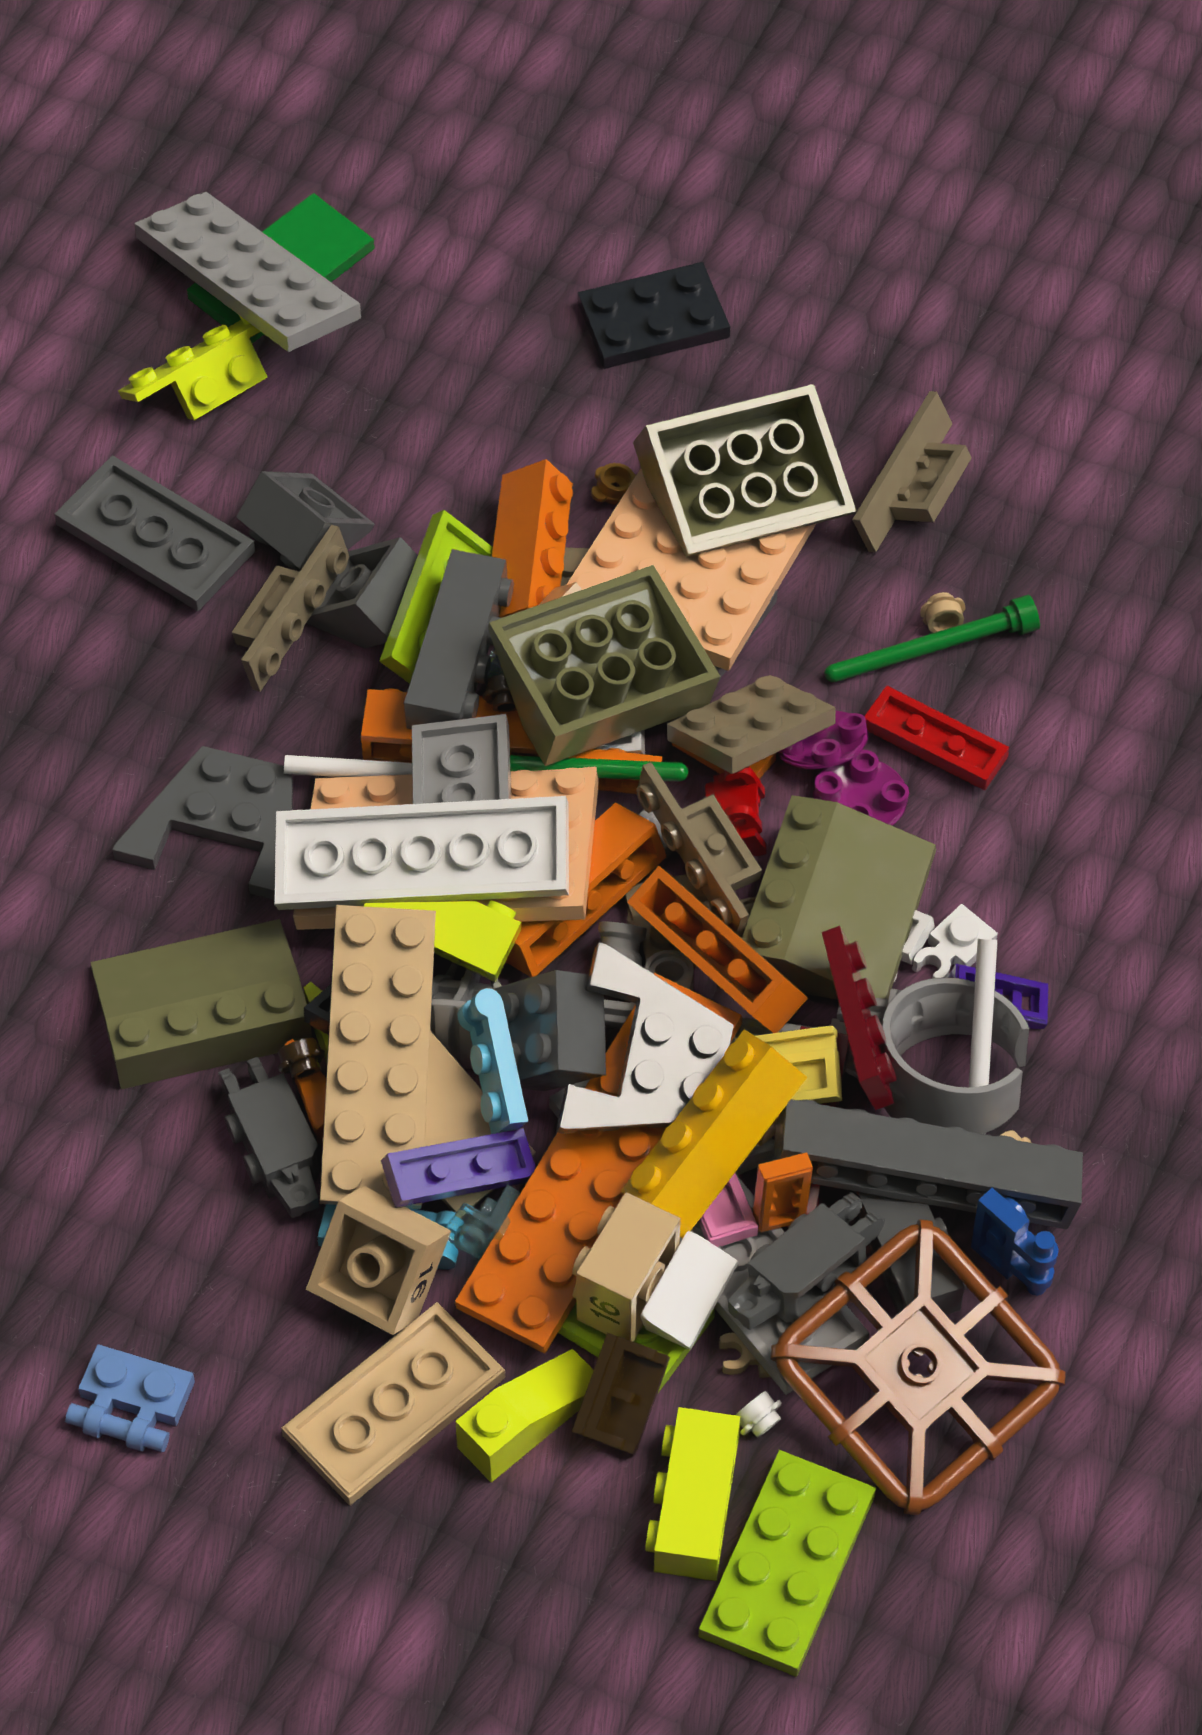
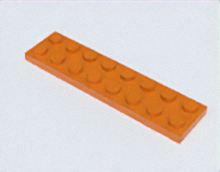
(527, 1275)

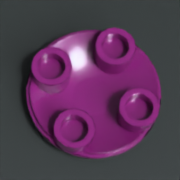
(830, 745)
(865, 787)

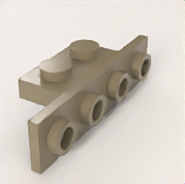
(915, 476)
(284, 607)
(707, 843)

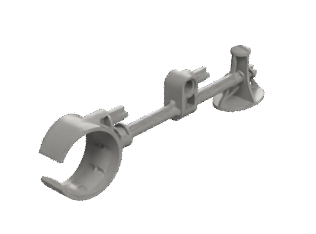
(907, 1017)

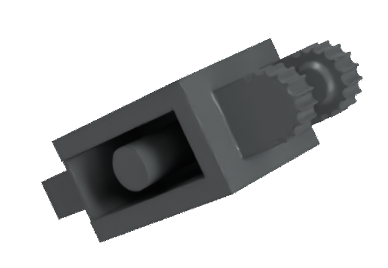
(275, 1137)
(804, 1262)

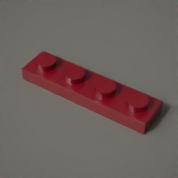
(863, 1030)

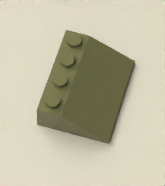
(744, 470)
(602, 664)
(833, 872)
(200, 1003)

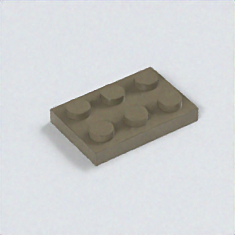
(751, 723)

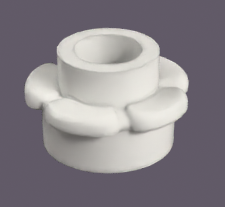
(759, 1415)

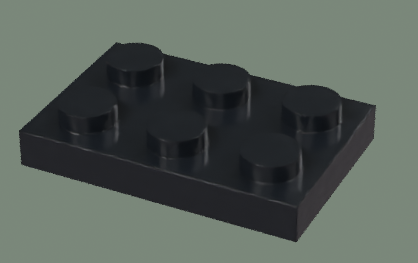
(653, 315)

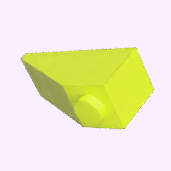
(470, 933)
(522, 1413)

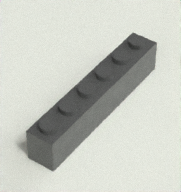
(930, 1161)

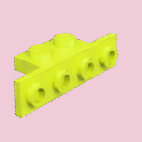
(206, 373)

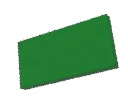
(312, 234)

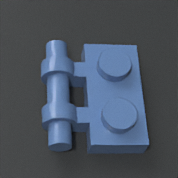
(135, 1386)

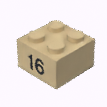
(378, 1260)
(624, 1266)

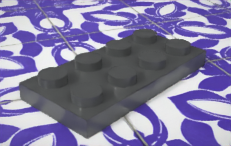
(155, 533)

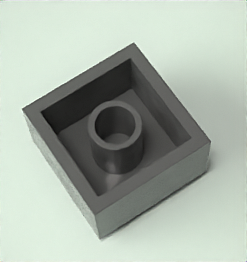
(555, 1029)

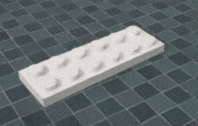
(422, 852)

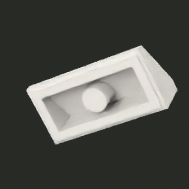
(688, 1290)

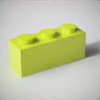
(694, 1493)

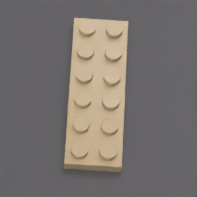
(376, 1045)

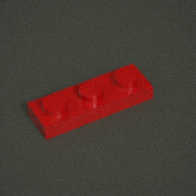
(936, 737)

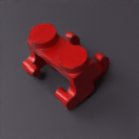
(740, 799)

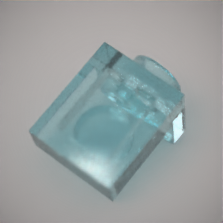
(474, 1229)

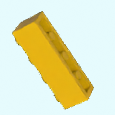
(716, 1130)

